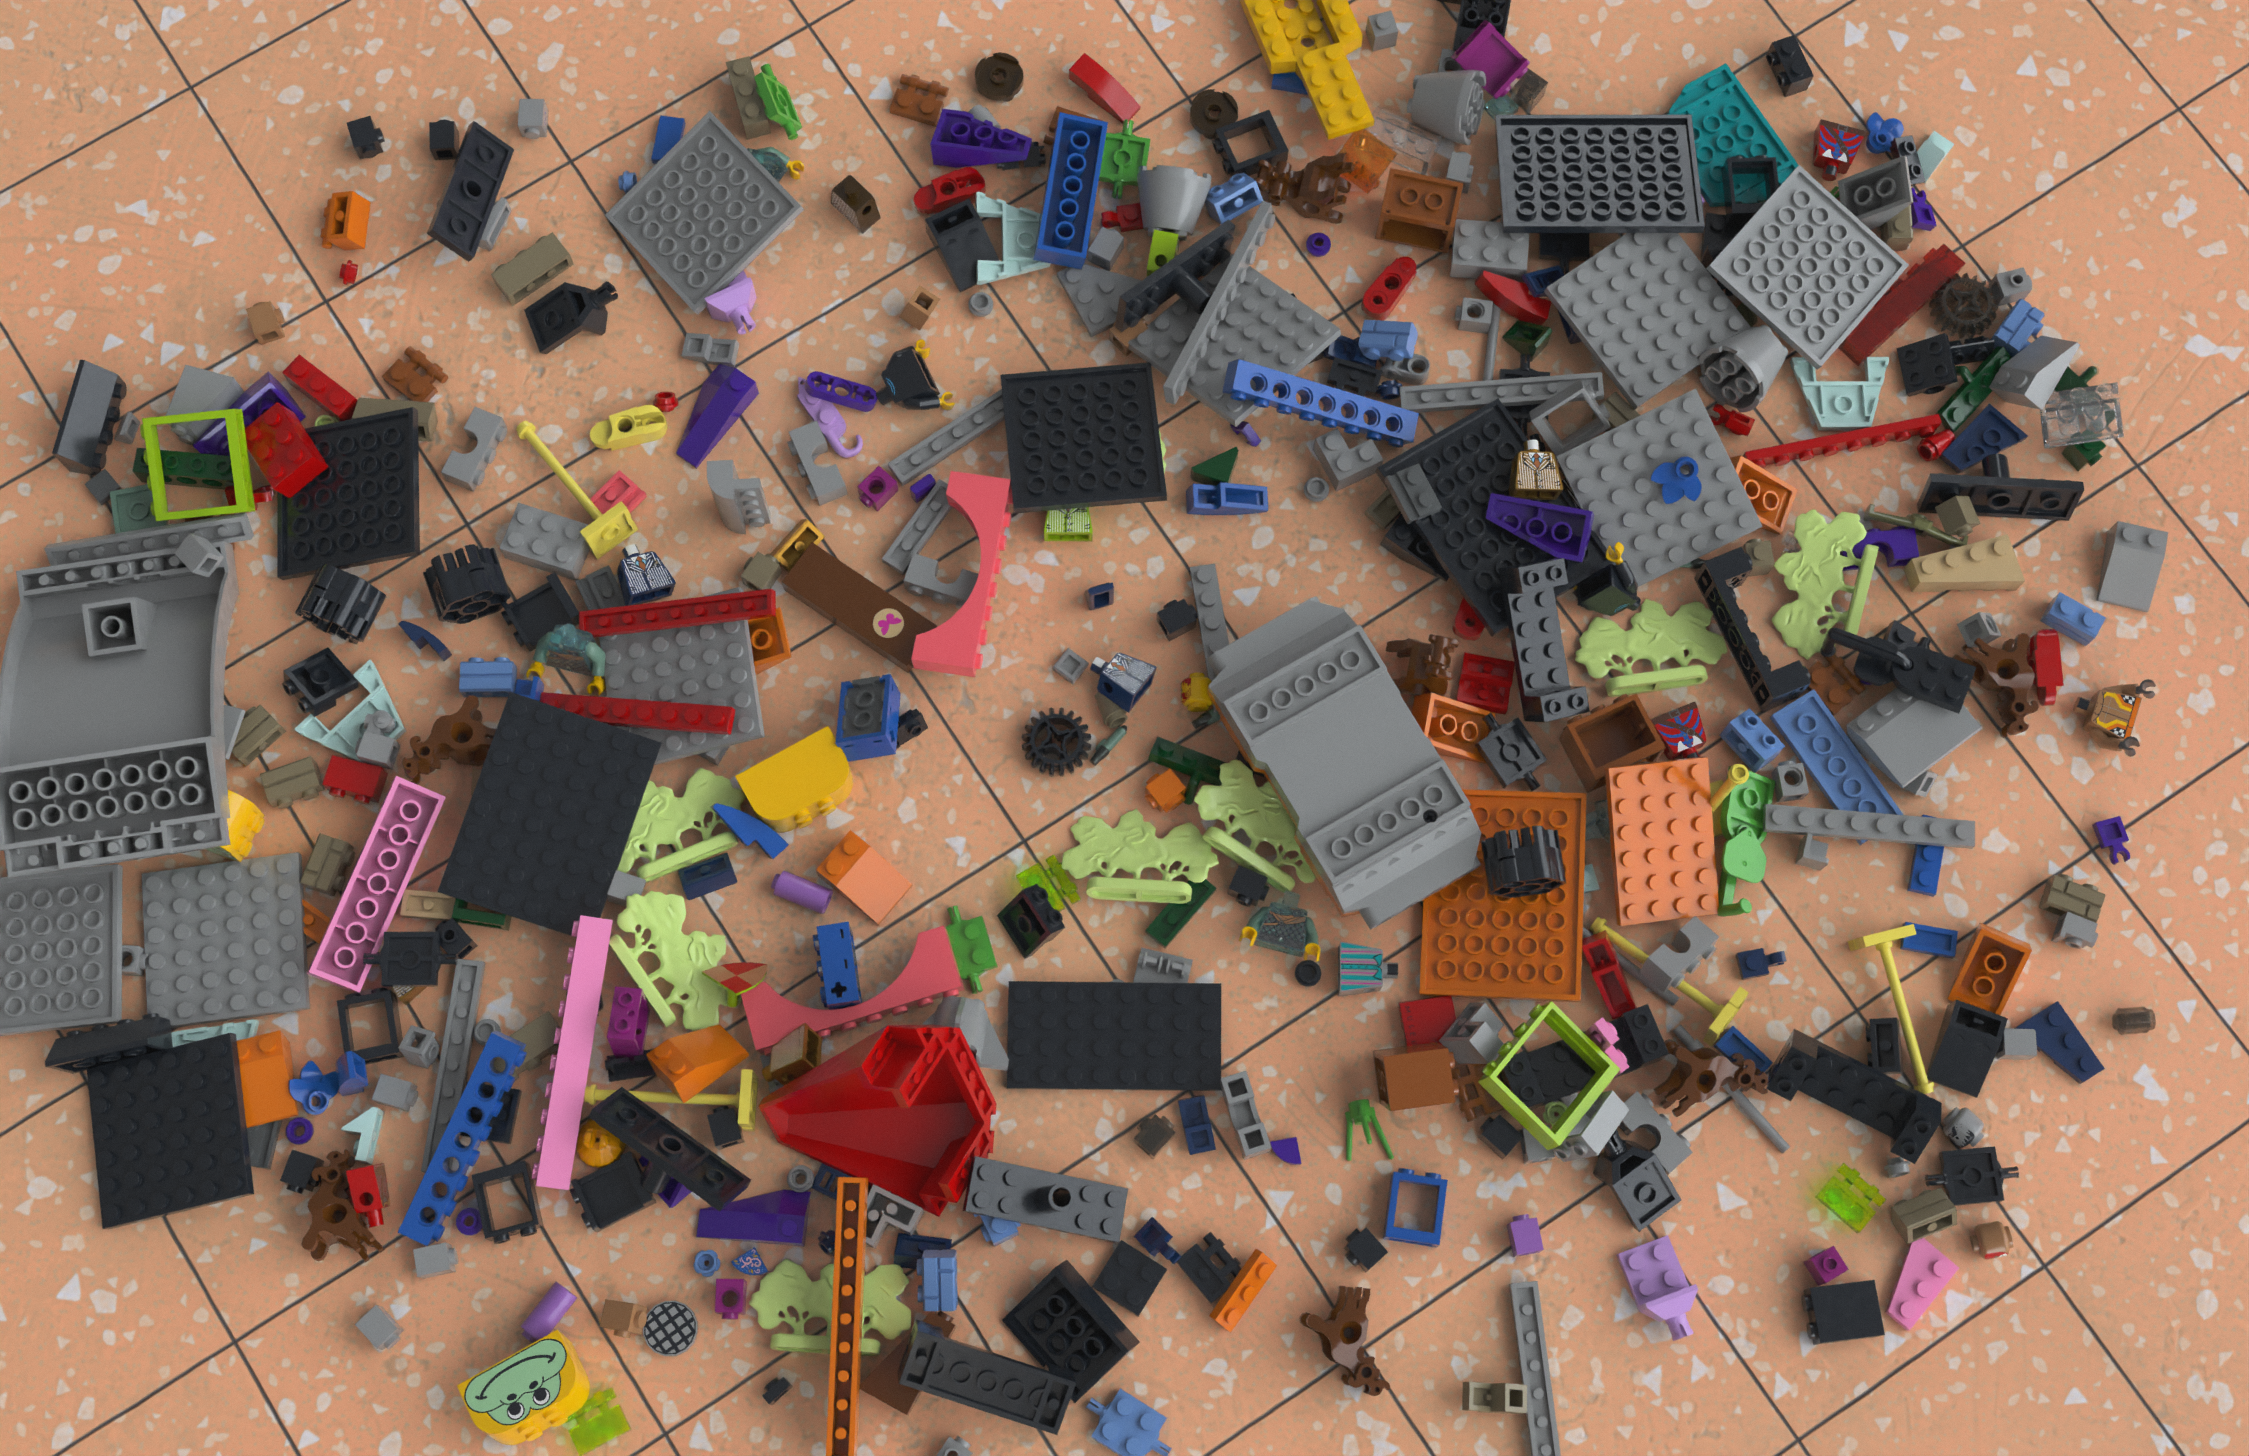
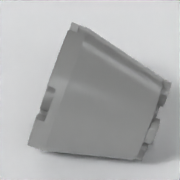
(1449, 103)
(1171, 199)
(1742, 367)

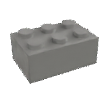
(1485, 247)
(545, 542)

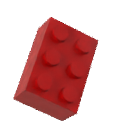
(284, 450)

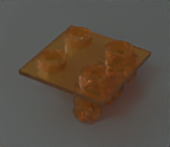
(1370, 159)

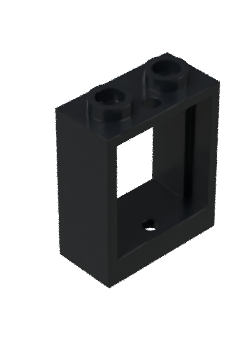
(1262, 120)
(1738, 165)
(376, 1053)
(499, 1175)

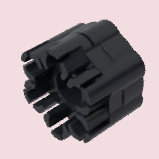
(471, 589)
(342, 600)
(1523, 867)

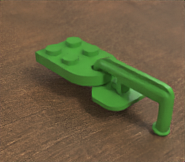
(1743, 829)

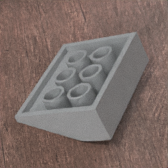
(1909, 735)

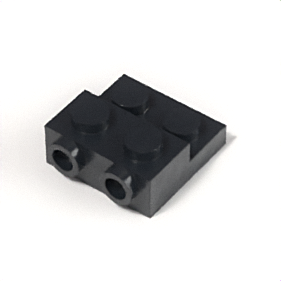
(318, 682)
(1031, 920)

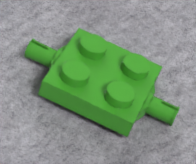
(777, 101)
(1122, 157)
(970, 947)

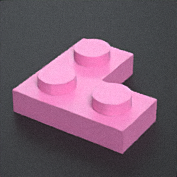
(1604, 1036)

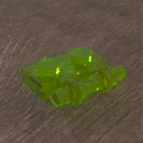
(1036, 875)
(1845, 1203)
(601, 1428)

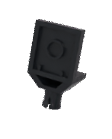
(1715, 238)
(568, 312)
(1636, 1180)

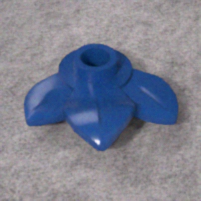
(1882, 133)
(1675, 483)
(314, 1084)

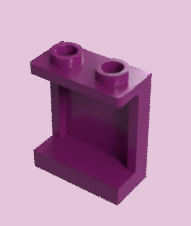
(1495, 56)

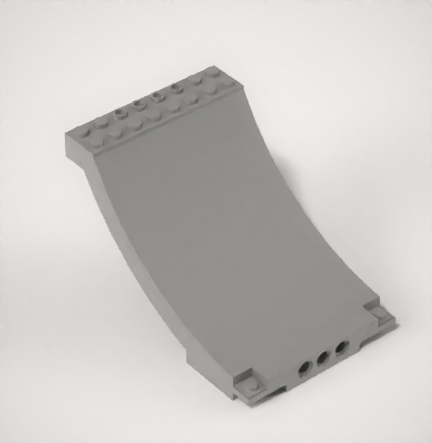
(115, 712)

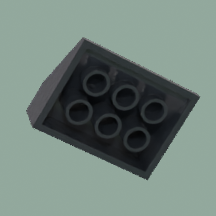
(1071, 1328)

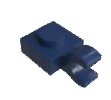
(1756, 963)
(1155, 1240)

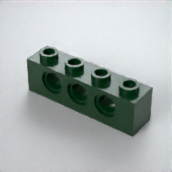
(189, 469)

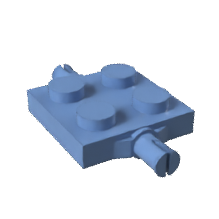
(1128, 1426)

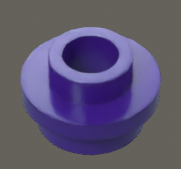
(1318, 251)
(292, 1127)
(475, 1227)

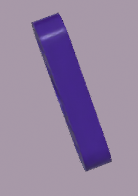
(835, 382)

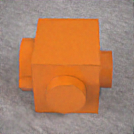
(1164, 791)

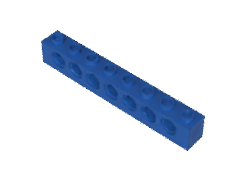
(1401, 421)
(415, 1223)

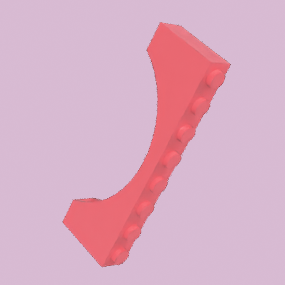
(958, 641)
(928, 976)

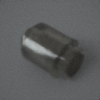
(2133, 1020)

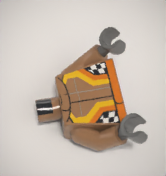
(2113, 715)

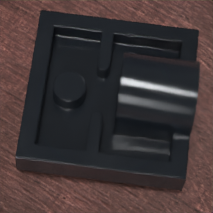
(1927, 365)
(504, 1123)

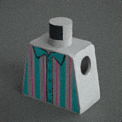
(1362, 969)

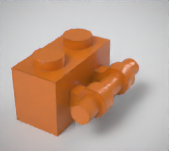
(345, 221)

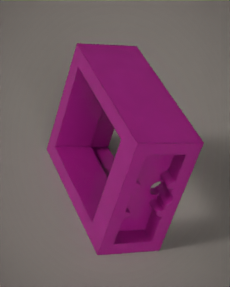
(628, 1014)

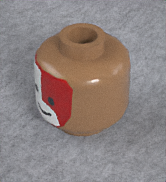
(1992, 1240)

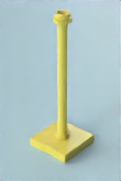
(607, 528)
(1737, 775)
(1883, 943)
(1721, 1013)
(744, 1100)

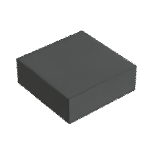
(102, 485)

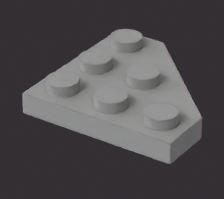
(1095, 294)

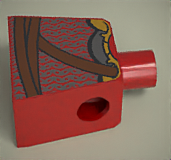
(369, 1181)

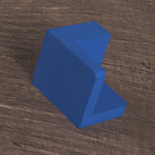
(529, 688)

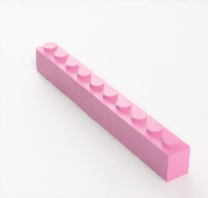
(573, 1054)

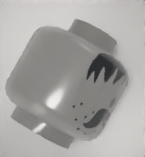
(1963, 1127)

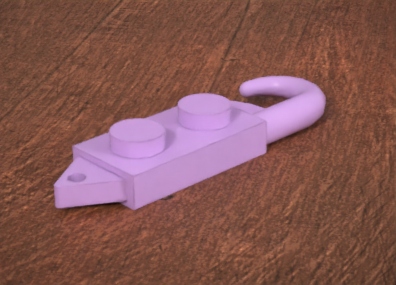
(829, 420)

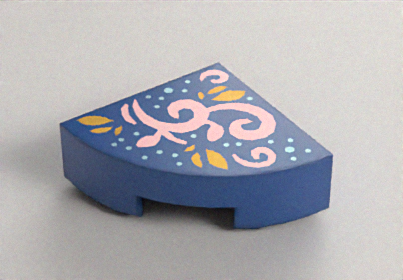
(750, 1263)

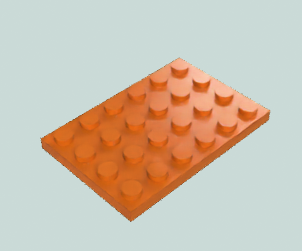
(1662, 840)

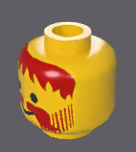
(1194, 692)

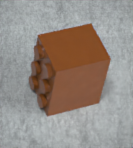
(1419, 210)
(1610, 738)
(1415, 1076)

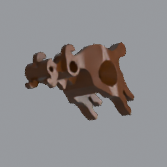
(1311, 190)
(1426, 664)
(2007, 673)
(452, 736)
(1702, 1073)
(333, 1215)
(1344, 1334)

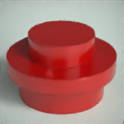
(348, 272)
(665, 401)

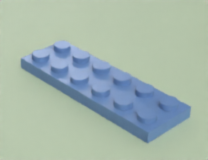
(1832, 757)

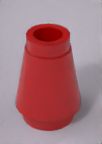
(1934, 445)

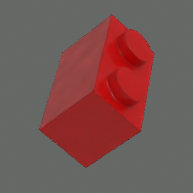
(354, 779)

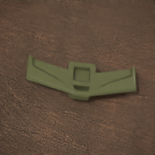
(1919, 522)

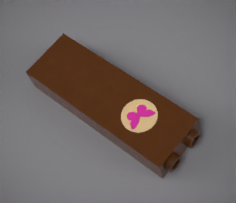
(856, 605)

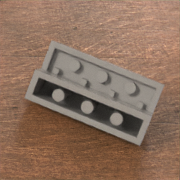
(738, 500)

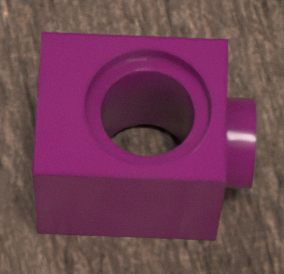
(881, 479)
(1825, 1265)
(725, 1286)

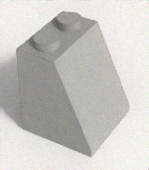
(201, 392)

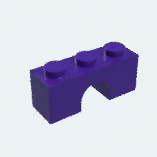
(1896, 544)

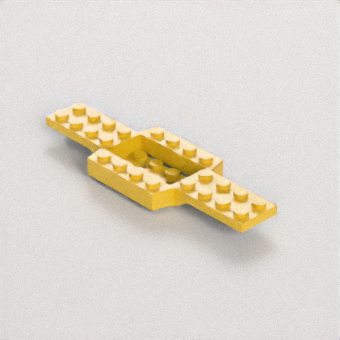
(1320, 67)

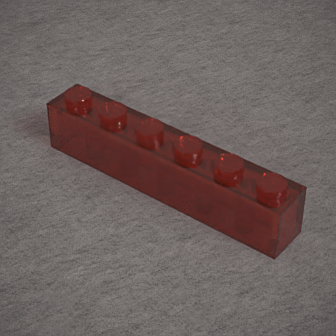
(1901, 304)

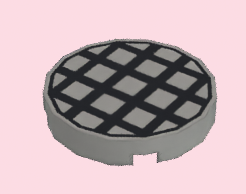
(670, 1328)

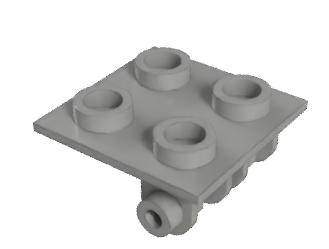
(1161, 968)

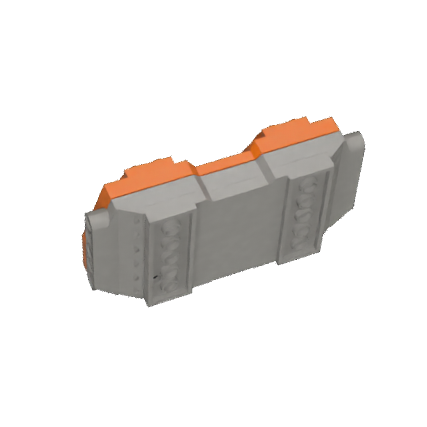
(1346, 761)

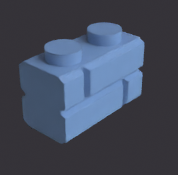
(2018, 327)
(1388, 339)
(2072, 619)
(487, 678)
(938, 1280)

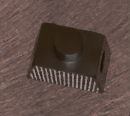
(851, 200)

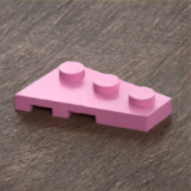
(1920, 1281)

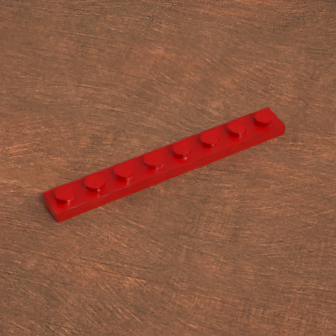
(1849, 441)
(679, 613)
(647, 713)

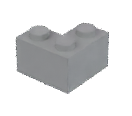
(1343, 464)
(1474, 1035)
(891, 1210)

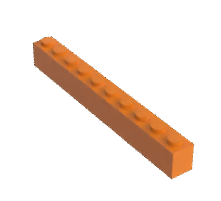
(847, 1317)

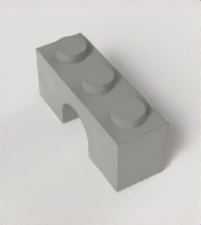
(469, 468)
(825, 483)
(922, 580)
(1667, 968)
(1244, 1115)
(1669, 1147)

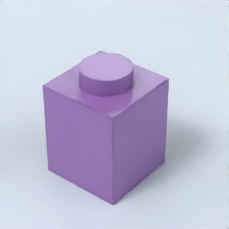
(1524, 1235)

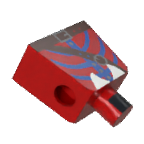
(1835, 148)
(1681, 731)

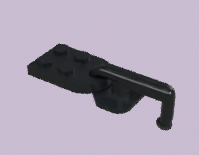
(1912, 670)

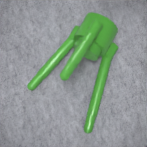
(1361, 1113)

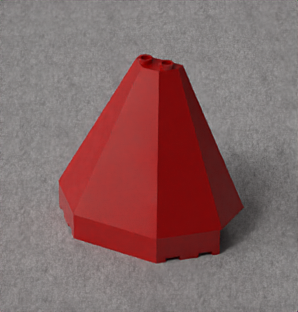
(893, 1110)

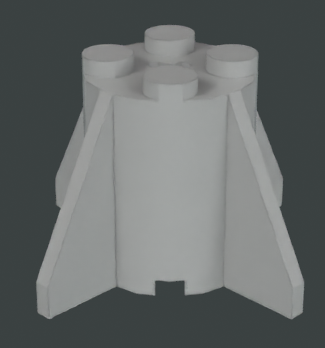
(976, 1028)

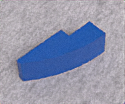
(1226, 499)
(751, 829)
(351, 1073)

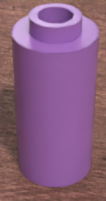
(802, 891)
(548, 1312)

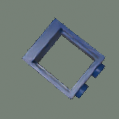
(1408, 1235)

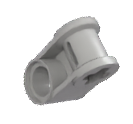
(1403, 370)

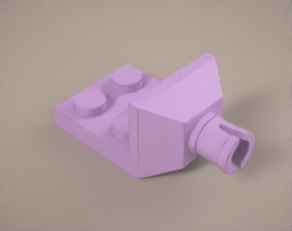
(734, 303)
(1659, 1284)

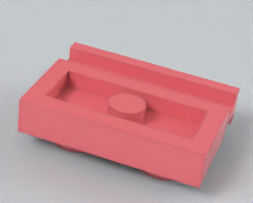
(618, 489)

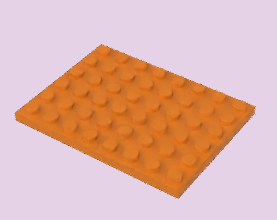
(1510, 945)

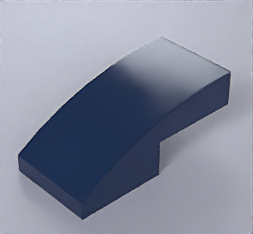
(1348, 350)
(422, 637)
(1196, 1124)

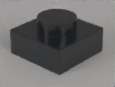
(776, 1389)

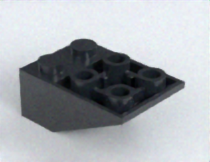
(1474, 12)
(960, 242)
(1410, 547)
(1965, 1047)

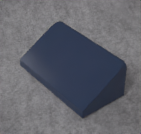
(707, 876)
(911, 1248)

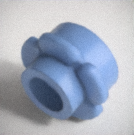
(627, 181)
(701, 1257)

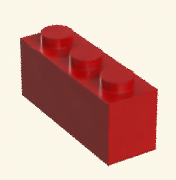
(320, 389)

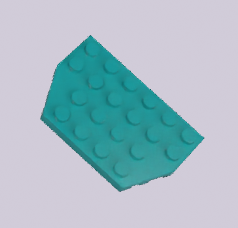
(1728, 126)

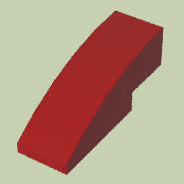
(1103, 88)
(1513, 298)
(1608, 974)

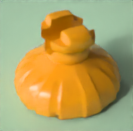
(600, 1153)

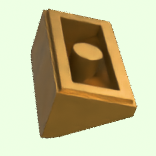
(796, 543)

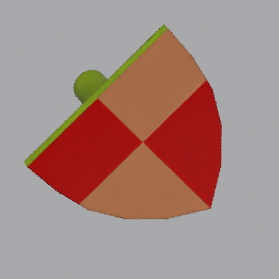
(737, 978)

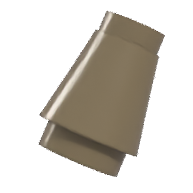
(1111, 713)

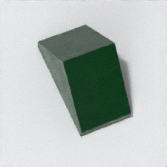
(1528, 338)
(1216, 469)

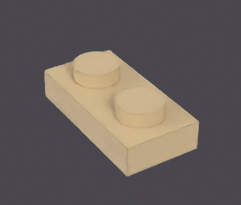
(427, 905)

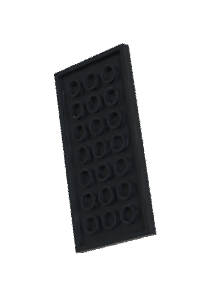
(1114, 1036)

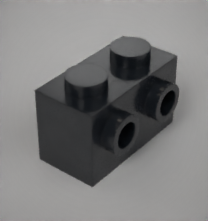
(1789, 66)
(1885, 1045)

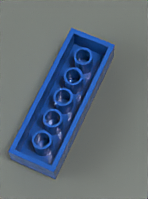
(1070, 191)

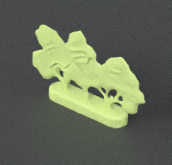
(1818, 574)
(1653, 638)
(665, 817)
(1262, 818)
(1133, 848)
(680, 957)
(791, 1287)

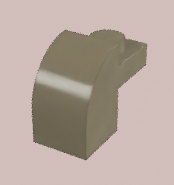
(1494, 1398)

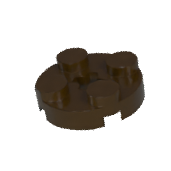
(999, 90)
(1216, 101)

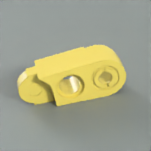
(608, 432)

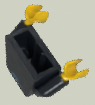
(910, 381)
(1609, 588)

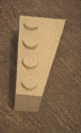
(1974, 566)

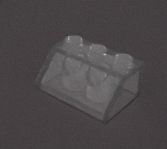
(1410, 141)
(2082, 415)

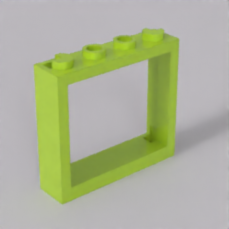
(238, 457)
(1581, 1044)

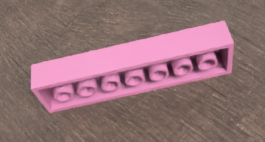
(376, 884)

